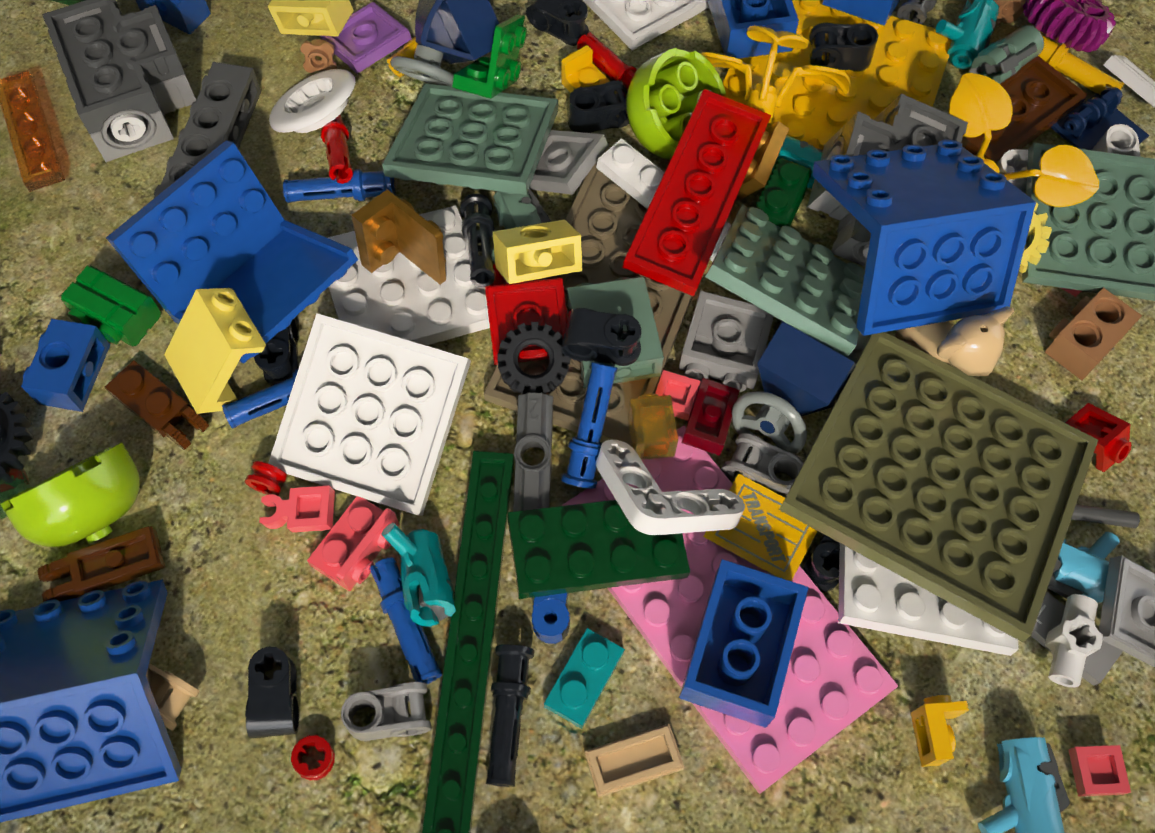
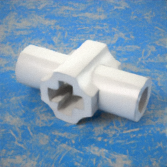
(1073, 640)

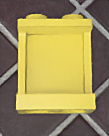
(209, 346)

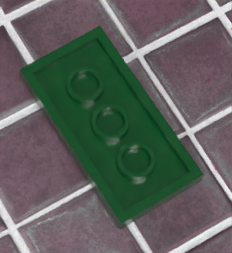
(588, 550)

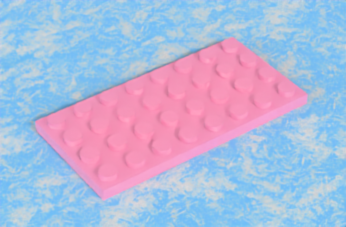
(829, 671)

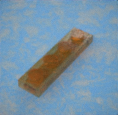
(29, 132)

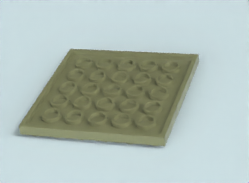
(945, 483)

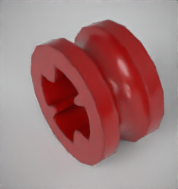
(265, 478)
(304, 769)

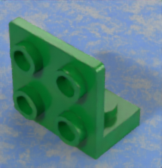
(493, 75)

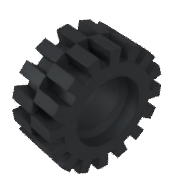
(519, 339)

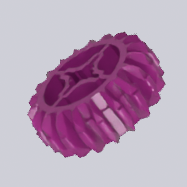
(1073, 22)

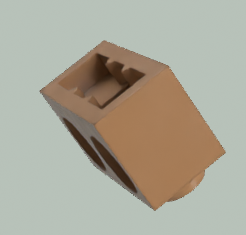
(1092, 333)

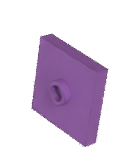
(368, 37)

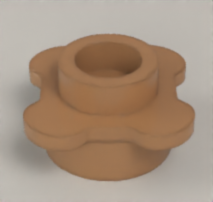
(318, 48)

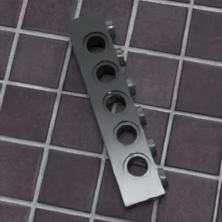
(218, 115)

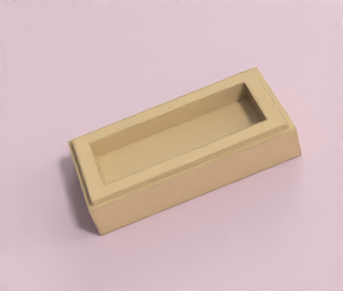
(633, 760)

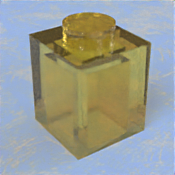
(653, 426)

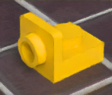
(579, 70)
(932, 734)

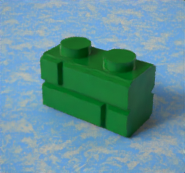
(110, 305)

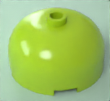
(665, 96)
(77, 500)

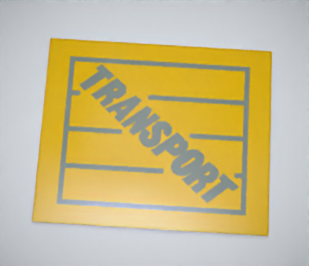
(764, 532)

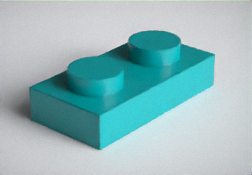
(584, 678)

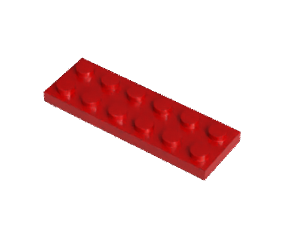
(697, 193)

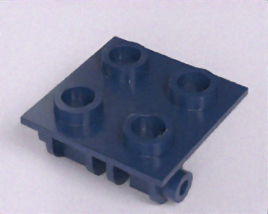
(1092, 119)

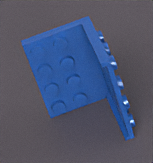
(940, 232)
(227, 233)
(79, 701)

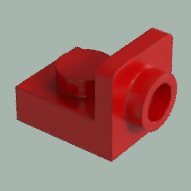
(1111, 432)

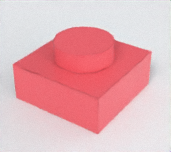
(682, 392)
(1099, 770)

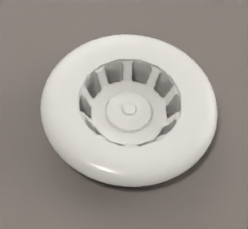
(313, 102)

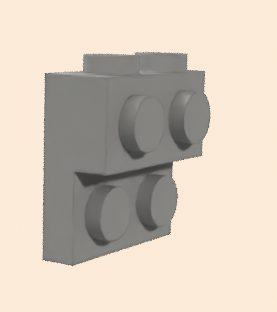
(725, 341)

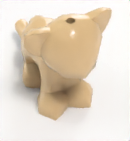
(969, 345)

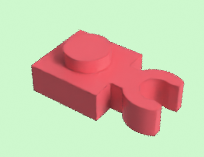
(304, 511)

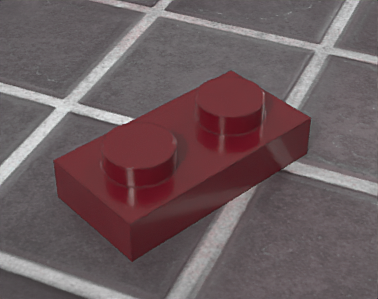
(710, 417)

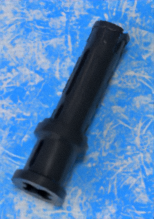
(480, 266)
(510, 692)

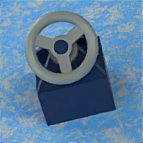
(448, 32)
(797, 381)

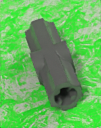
(533, 430)

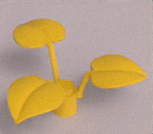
(764, 96)
(1064, 172)

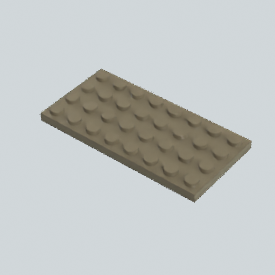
(607, 226)

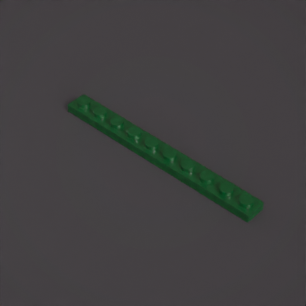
(469, 647)

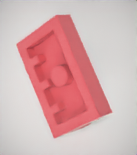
(353, 543)

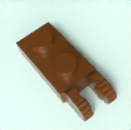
(154, 403)
(104, 564)

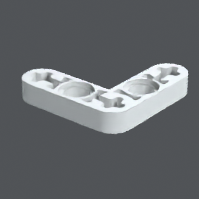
(658, 511)

